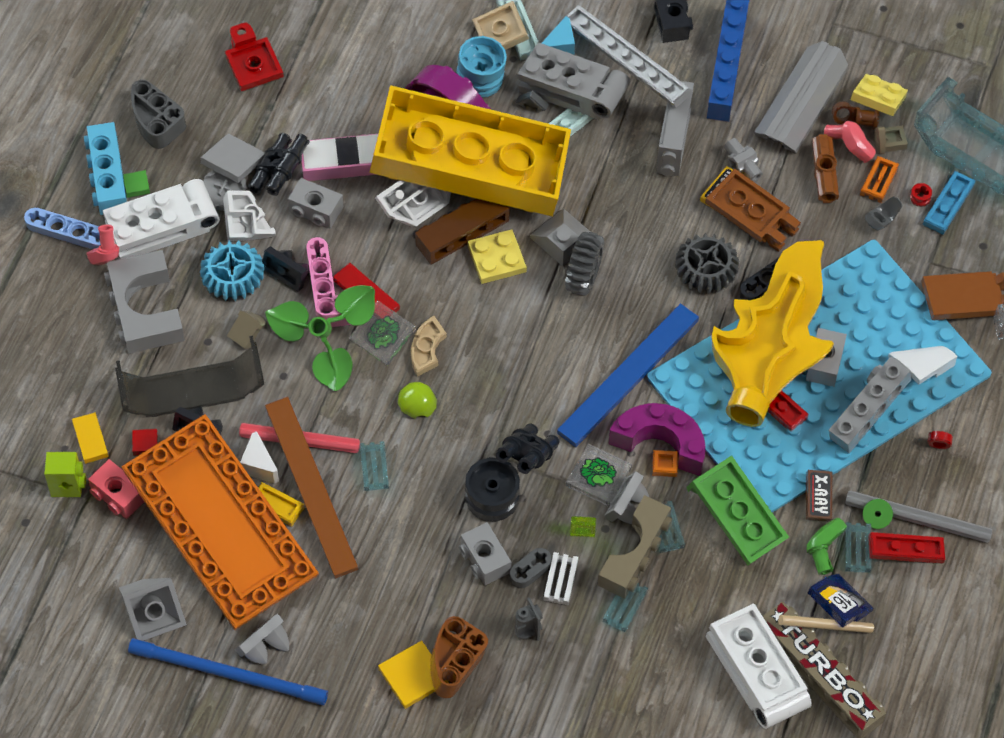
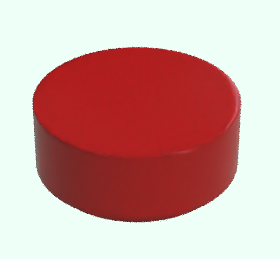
(940, 440)

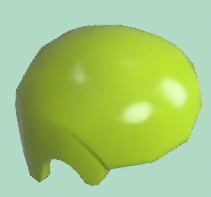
(417, 400)

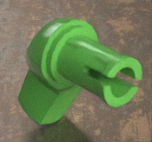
(821, 541)

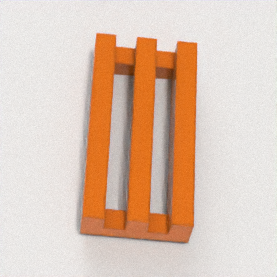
(873, 193)

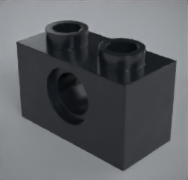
(673, 20)

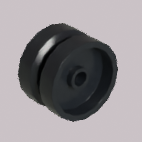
(492, 489)

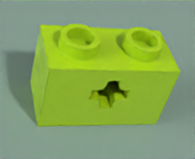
(64, 474)

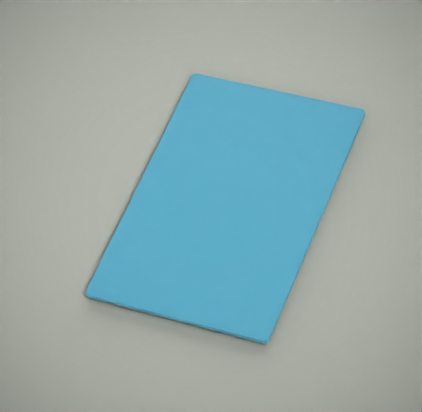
(881, 315)

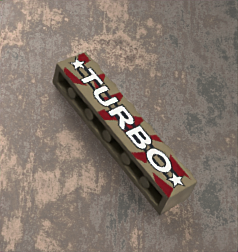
(826, 674)

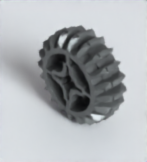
(584, 263)
(710, 270)

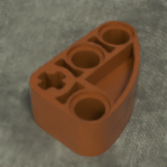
(450, 649)

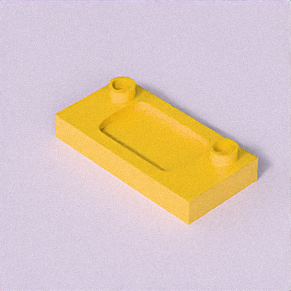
(471, 151)

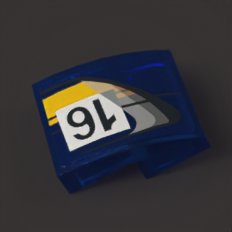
(840, 600)

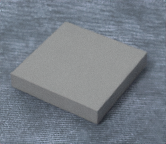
(232, 158)

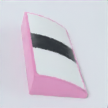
(338, 157)

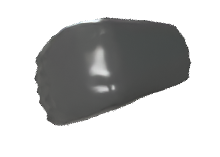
(884, 214)

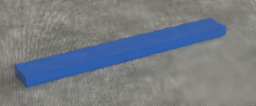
(627, 375)

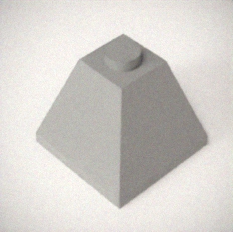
(559, 236)
(152, 607)

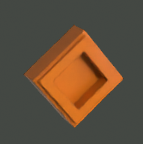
(665, 463)

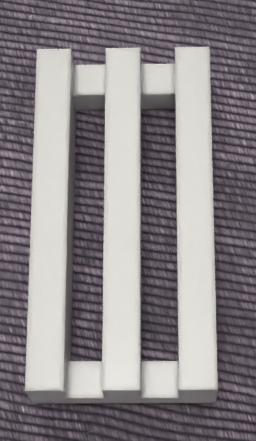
(564, 560)

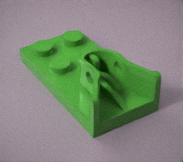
(739, 510)

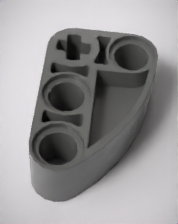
(156, 114)

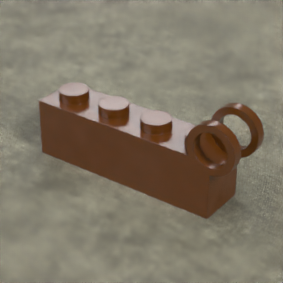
(455, 229)

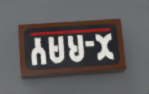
(819, 495)

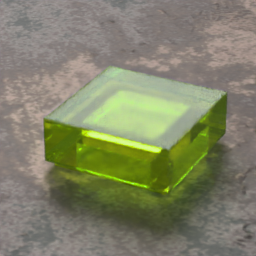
(583, 526)

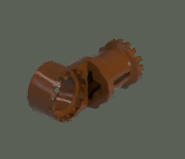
(856, 115)

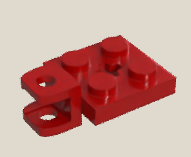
(248, 49)

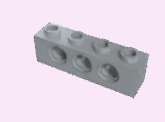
(870, 404)

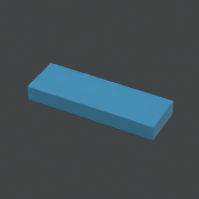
(949, 202)

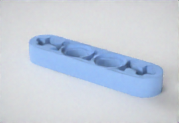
(66, 231)

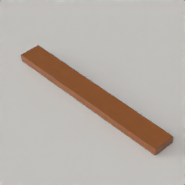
(311, 487)

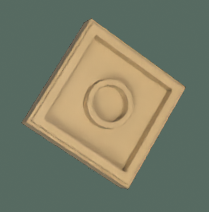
(502, 25)

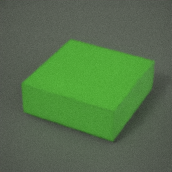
(136, 183)

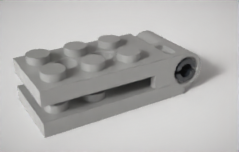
(572, 81)

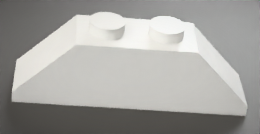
(412, 202)

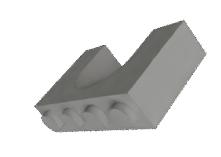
(141, 330)

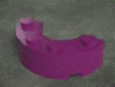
(446, 84)
(665, 424)

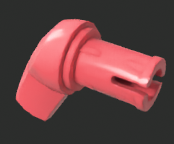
(853, 139)
(107, 250)

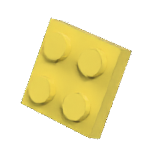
(879, 94)
(497, 256)

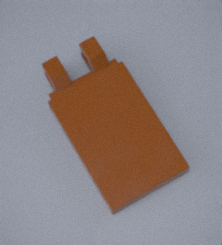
(753, 209)
(963, 294)

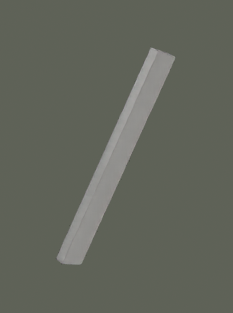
(629, 57)

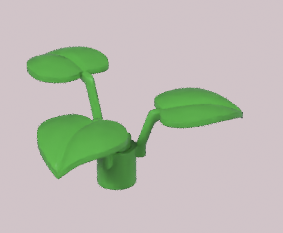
(334, 366)

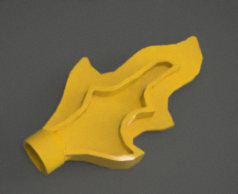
(773, 334)

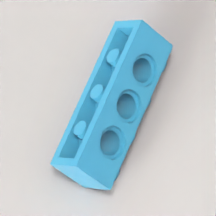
(98, 138)

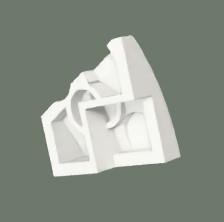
(244, 217)
(926, 361)

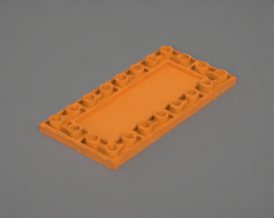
(220, 521)

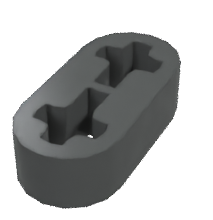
(528, 563)

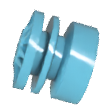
(483, 63)

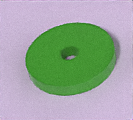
(878, 521)

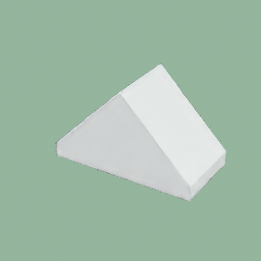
(258, 461)

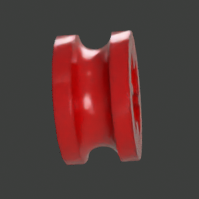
(923, 188)

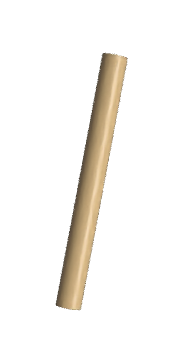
(824, 624)

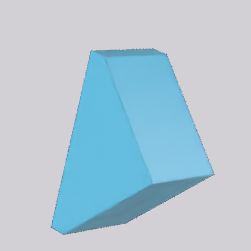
(562, 37)

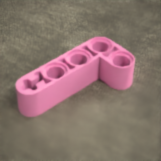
(322, 281)

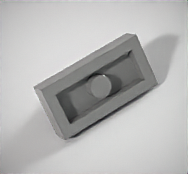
(621, 506)
(272, 633)

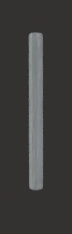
(925, 518)

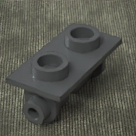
(528, 621)

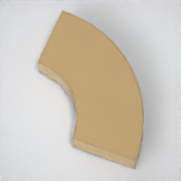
(425, 344)

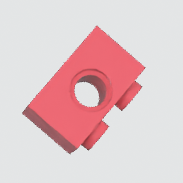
(112, 477)

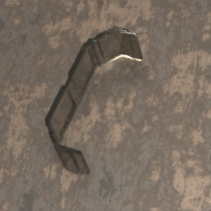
(191, 387)

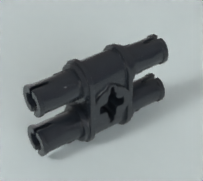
(278, 164)
(527, 448)

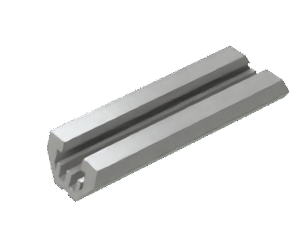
(803, 96)

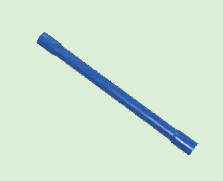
(304, 692)

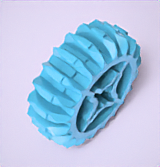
(217, 270)

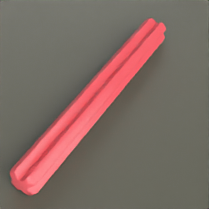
(313, 439)

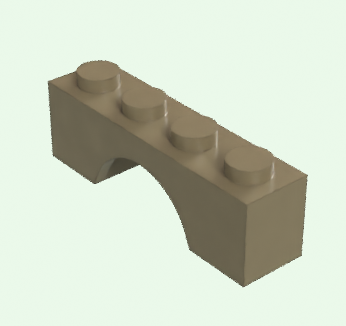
(621, 571)

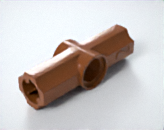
(825, 178)

